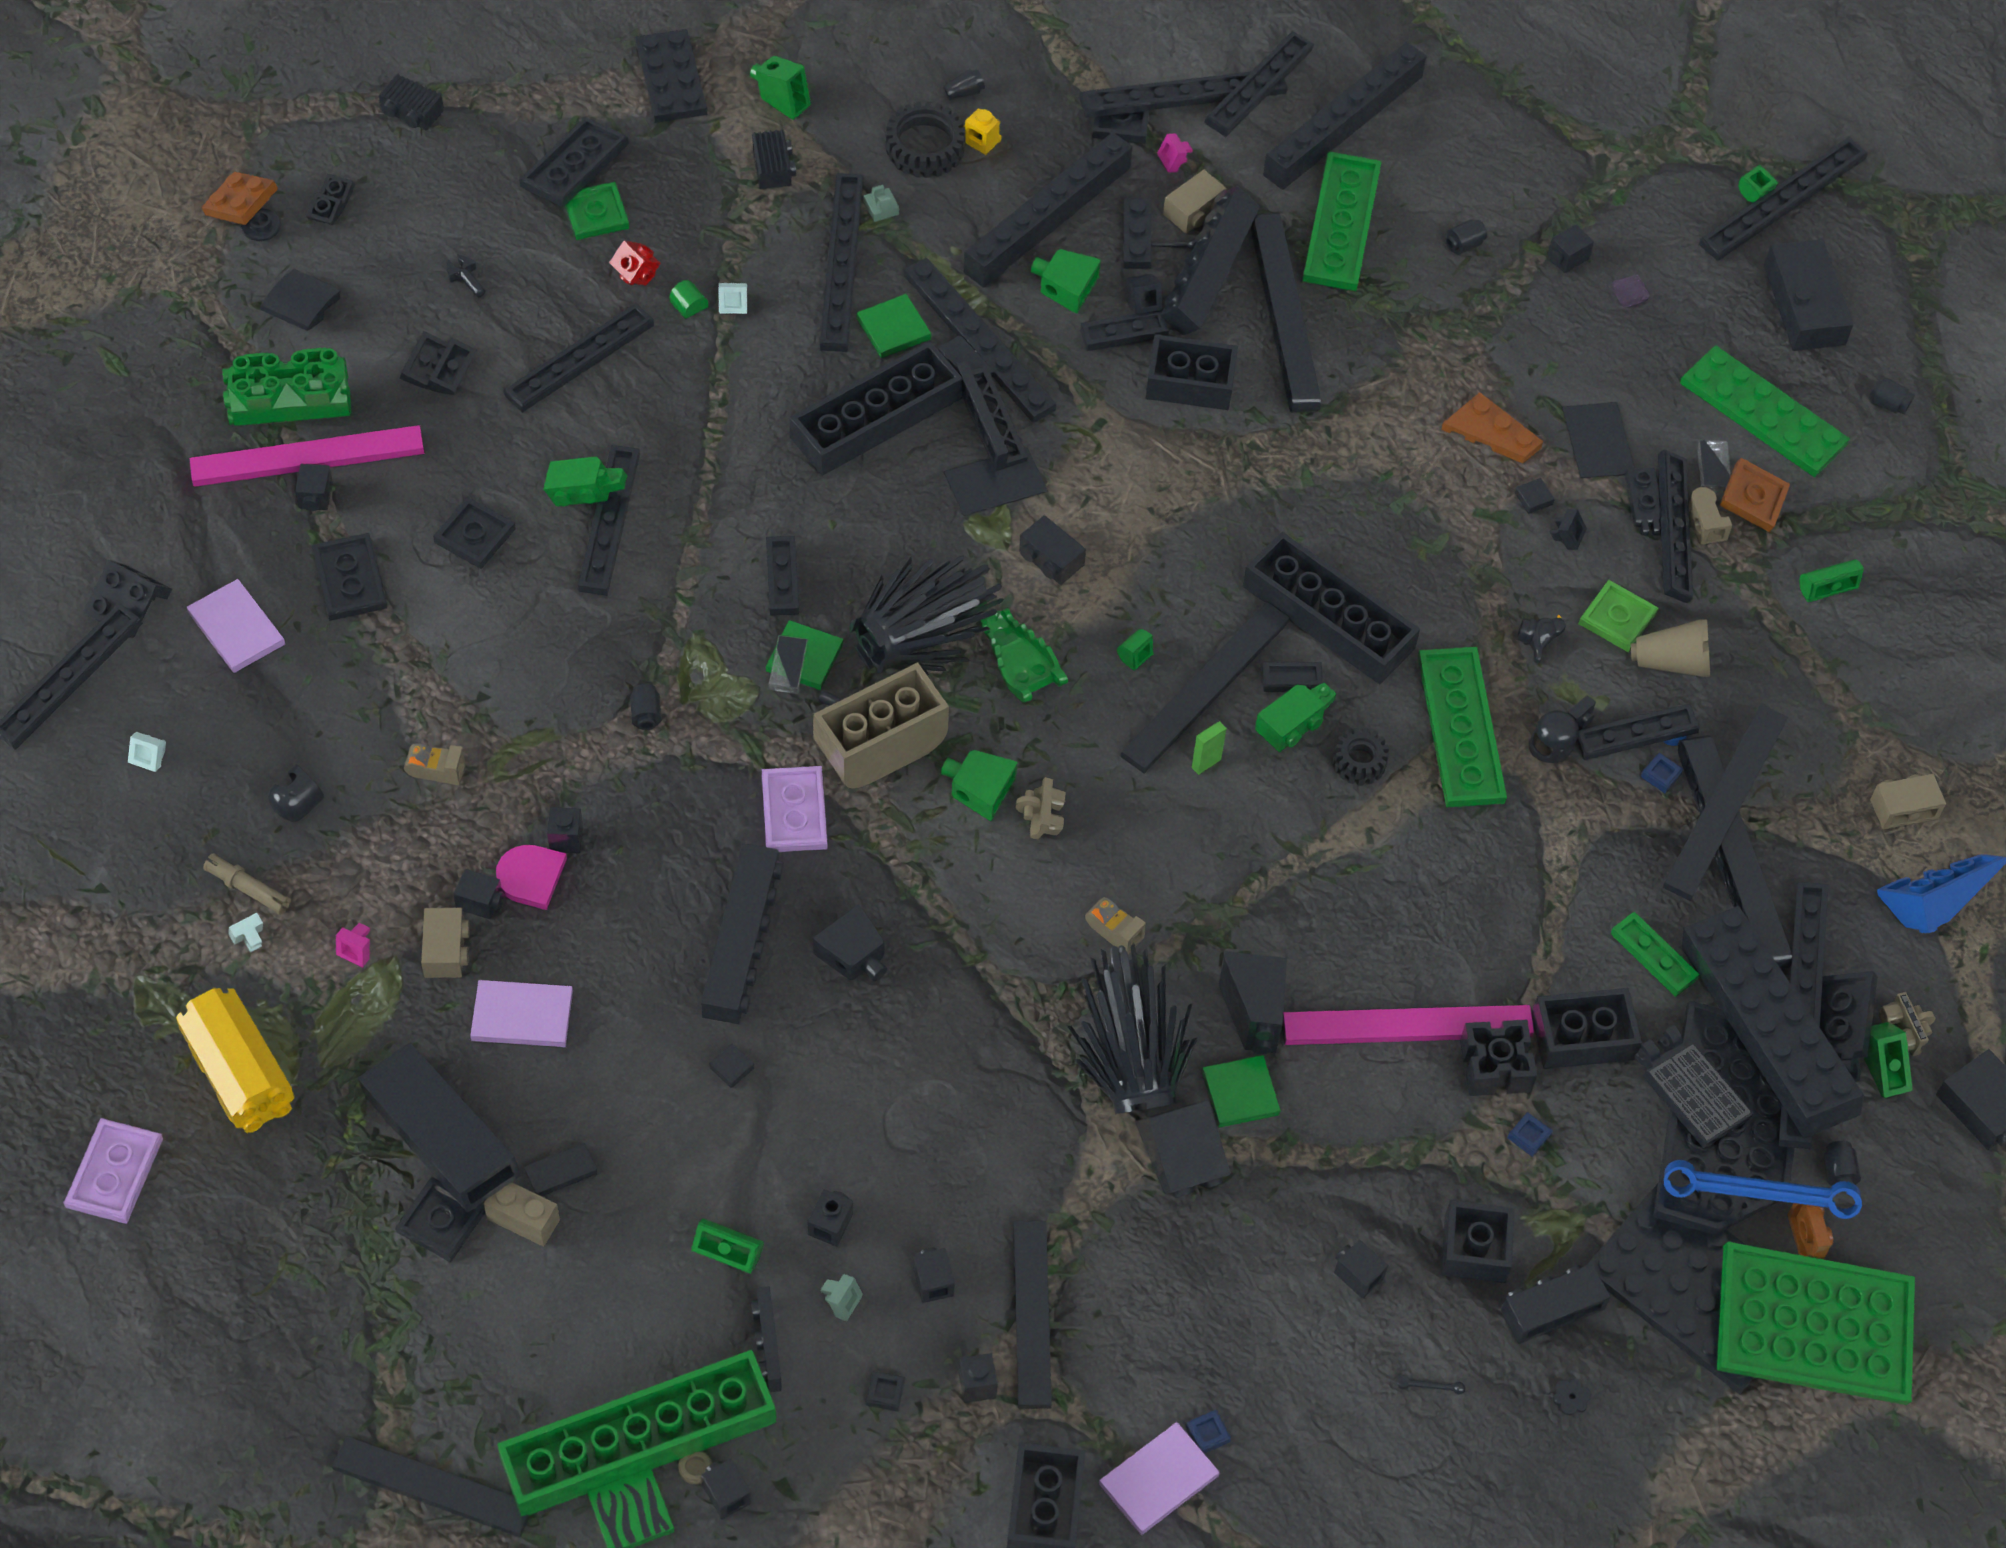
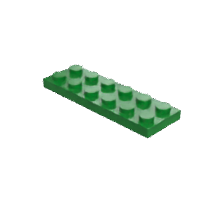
(1342, 221)
(1765, 411)
(1462, 727)

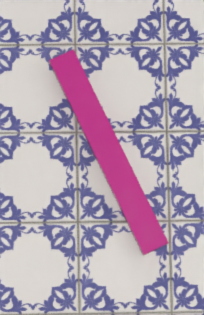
(288, 457)
(1394, 1024)

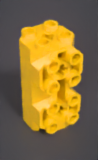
(235, 1059)

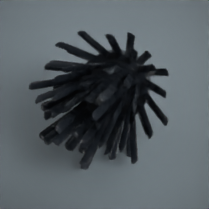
(917, 618)
(1143, 1069)

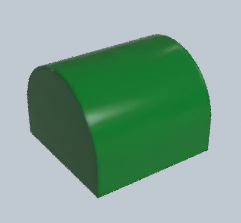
(1756, 184)
(687, 299)
(1136, 649)

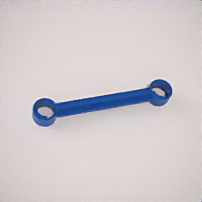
(1763, 1189)

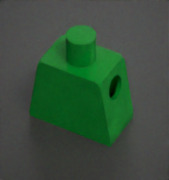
(782, 85)
(1067, 277)
(981, 781)

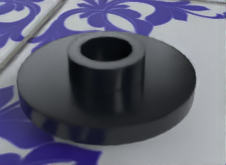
(262, 226)

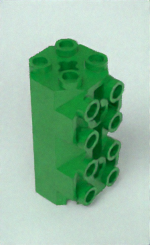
(277, 391)

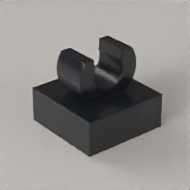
(1570, 529)

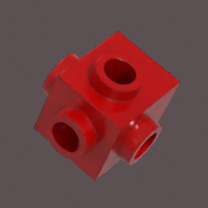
(635, 263)

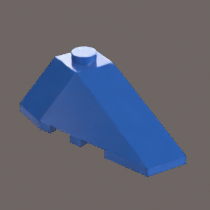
(1940, 894)

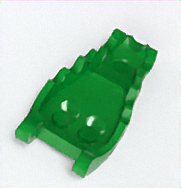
(1021, 656)

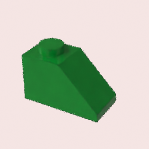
(1889, 1059)

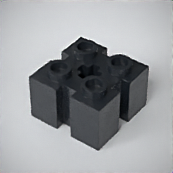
(1498, 1057)

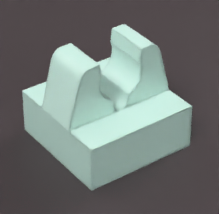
(733, 298)
(146, 751)
(247, 931)

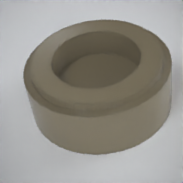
(693, 1466)

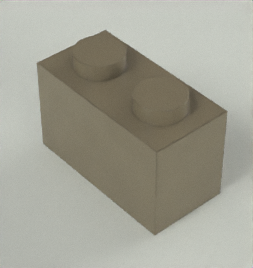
(1192, 201)
(1907, 801)
(444, 942)
(523, 1213)

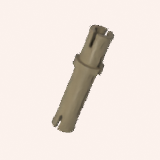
(236, 878)

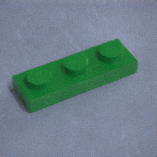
(1654, 954)

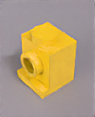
(982, 123)

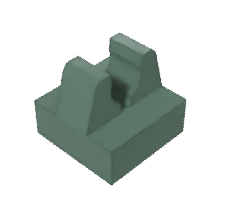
(881, 203)
(842, 1296)

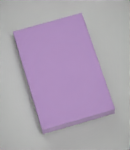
(235, 625)
(794, 808)
(521, 1013)
(113, 1170)
(1159, 1478)

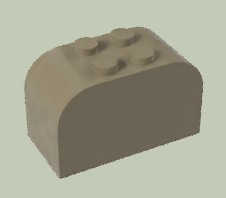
(882, 727)

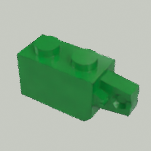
(582, 481)
(1294, 715)

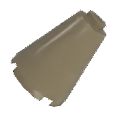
(1675, 649)

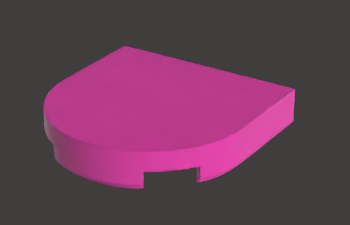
(530, 874)

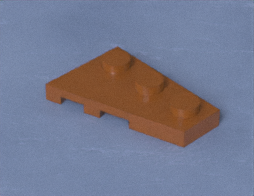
(1490, 425)

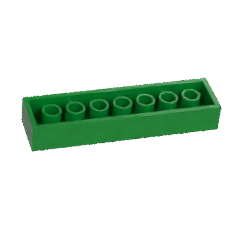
(637, 1433)

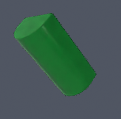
(1831, 580)
(727, 1245)

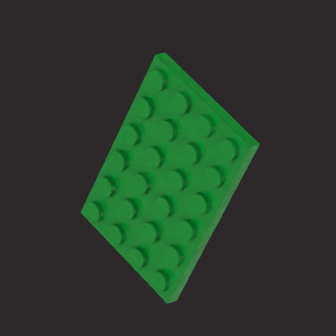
(1816, 1323)

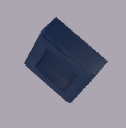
(1662, 773)
(1529, 1134)
(1208, 1431)

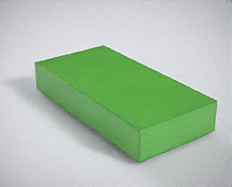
(1208, 747)

